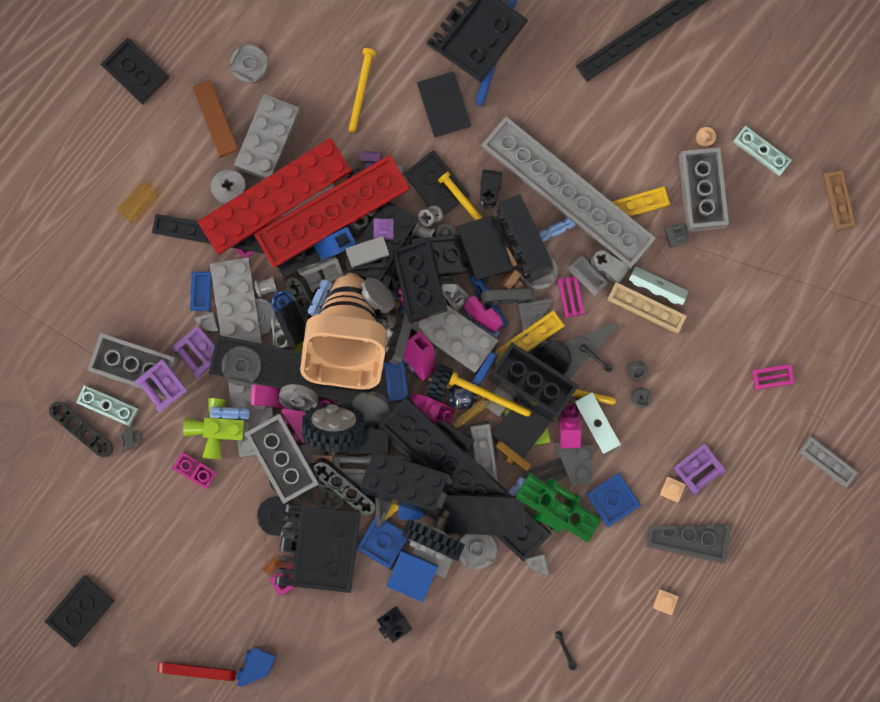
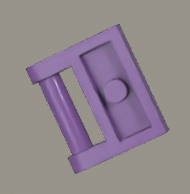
(200, 345)
(166, 381)
(694, 465)

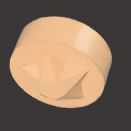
(706, 137)

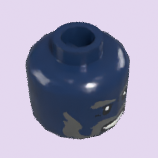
(461, 398)

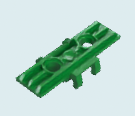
(555, 513)

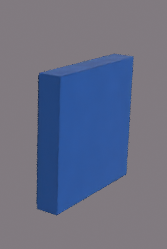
(613, 500)
(382, 543)
(412, 575)

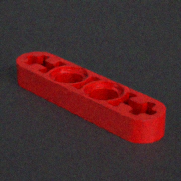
(196, 671)

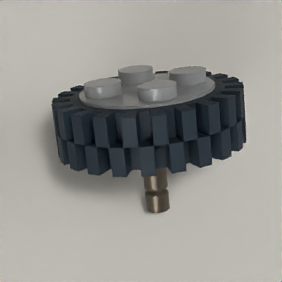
(333, 427)
(433, 539)

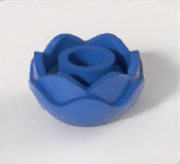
(278, 298)

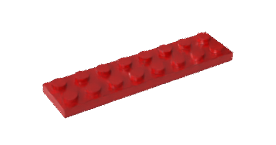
(274, 196)
(332, 211)

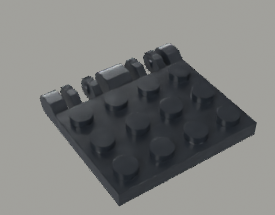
(478, 35)
(322, 549)

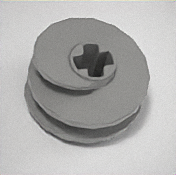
(225, 177)

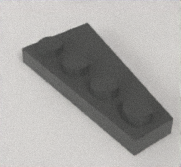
(700, 542)

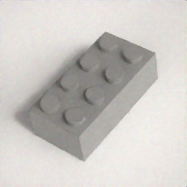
(267, 137)
(703, 189)
(457, 338)
(126, 361)
(282, 458)

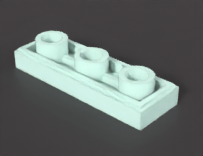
(752, 142)
(658, 285)
(117, 410)
(604, 433)

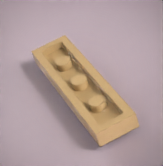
(646, 308)

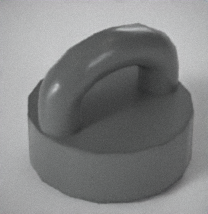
(637, 370)

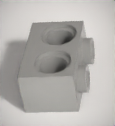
(321, 270)

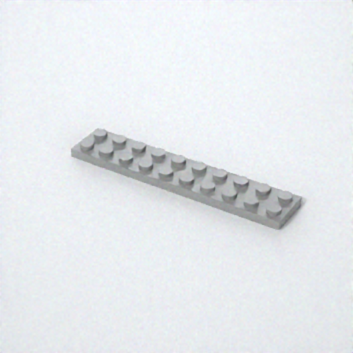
(568, 192)
(239, 320)

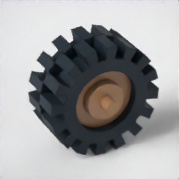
(439, 382)

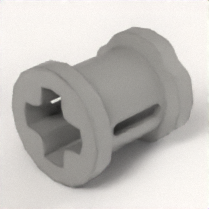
(430, 212)
(422, 231)
(265, 286)

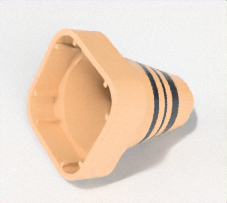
(344, 340)

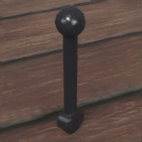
(607, 367)
(572, 665)

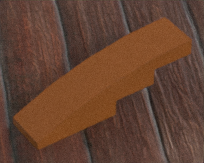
(215, 119)

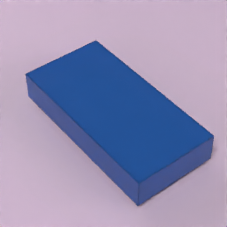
(201, 291)
(485, 368)
(395, 381)

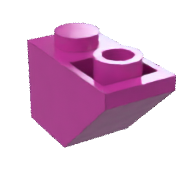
(420, 355)
(433, 408)
(294, 419)
(570, 427)

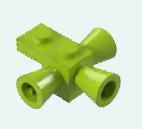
(214, 430)

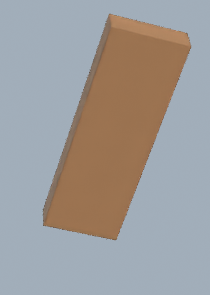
(839, 200)

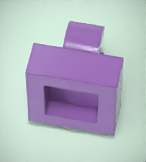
(370, 157)
(384, 228)

